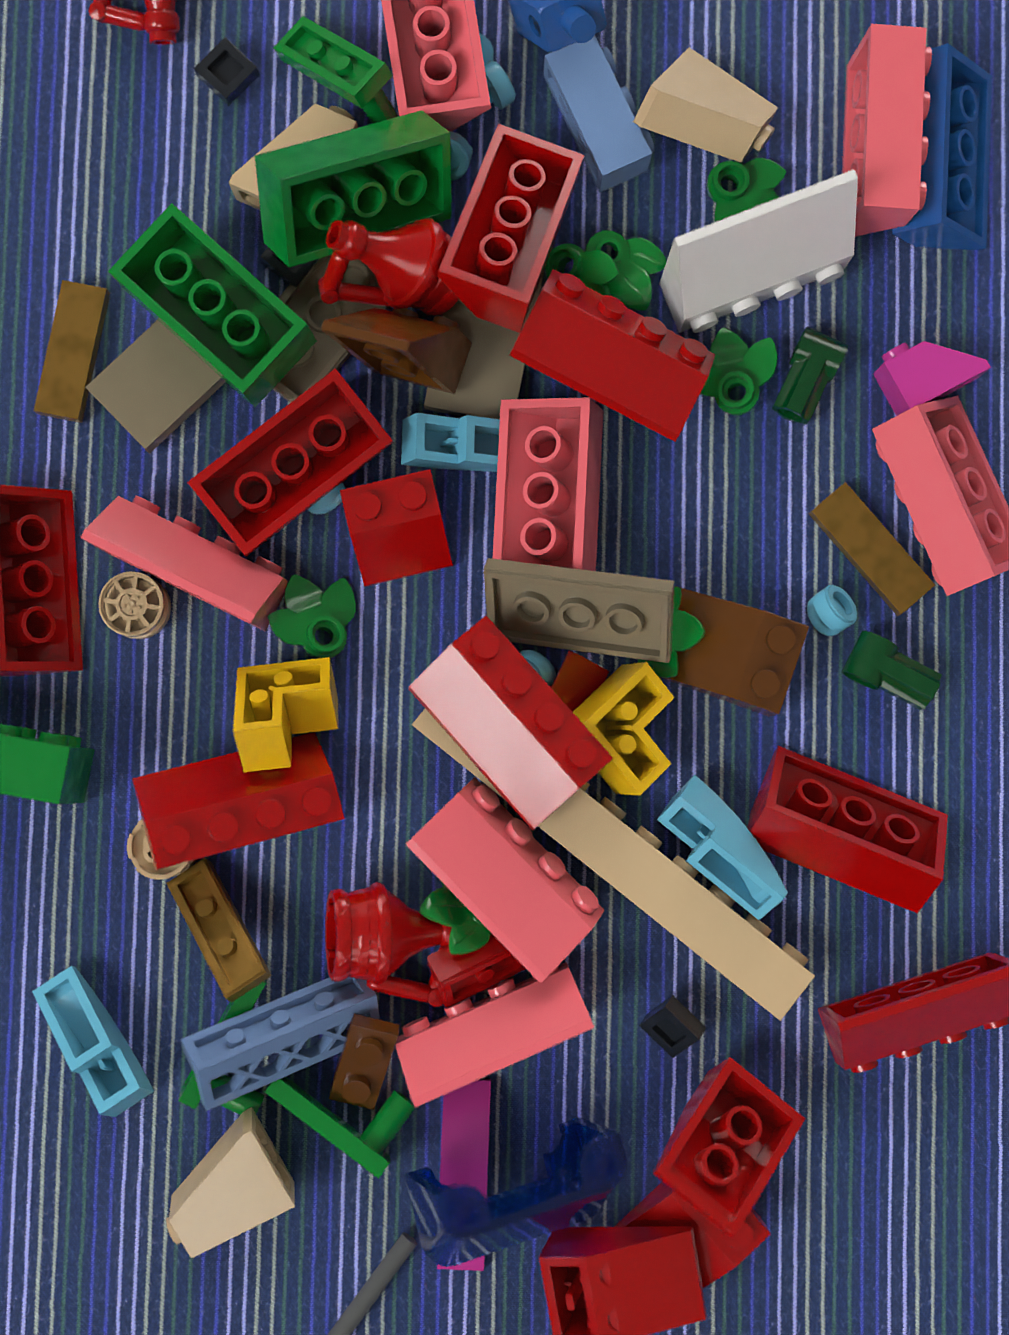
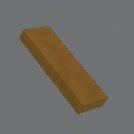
(72, 351)
(871, 549)
(218, 930)

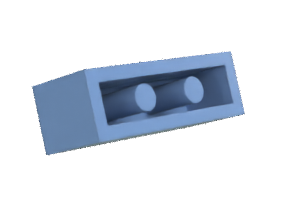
(598, 112)

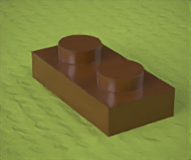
(364, 1061)

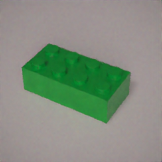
(369, 175)
(213, 305)
(44, 768)

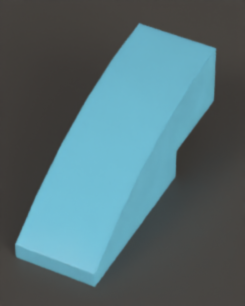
(450, 442)
(723, 848)
(92, 1043)

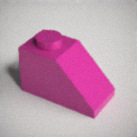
(925, 374)

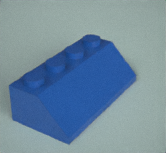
(956, 156)

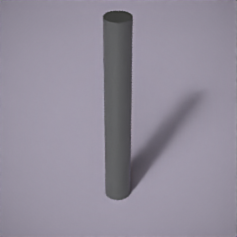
(374, 1286)

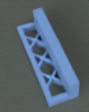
(276, 1028)

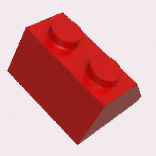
(396, 527)

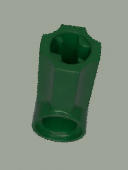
(812, 366)
(879, 665)

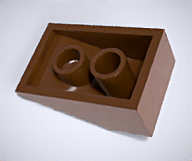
(404, 345)
(743, 655)

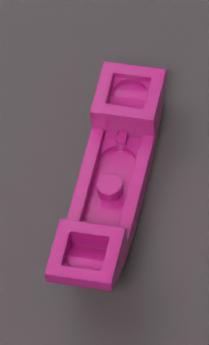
(466, 1144)

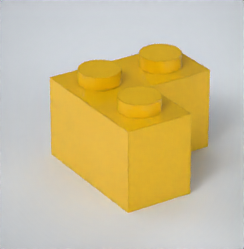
(280, 702)
(617, 719)

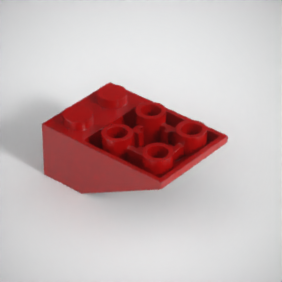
(621, 1280)

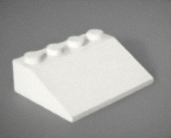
(761, 254)

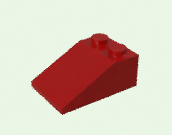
(727, 1145)
(714, 1248)

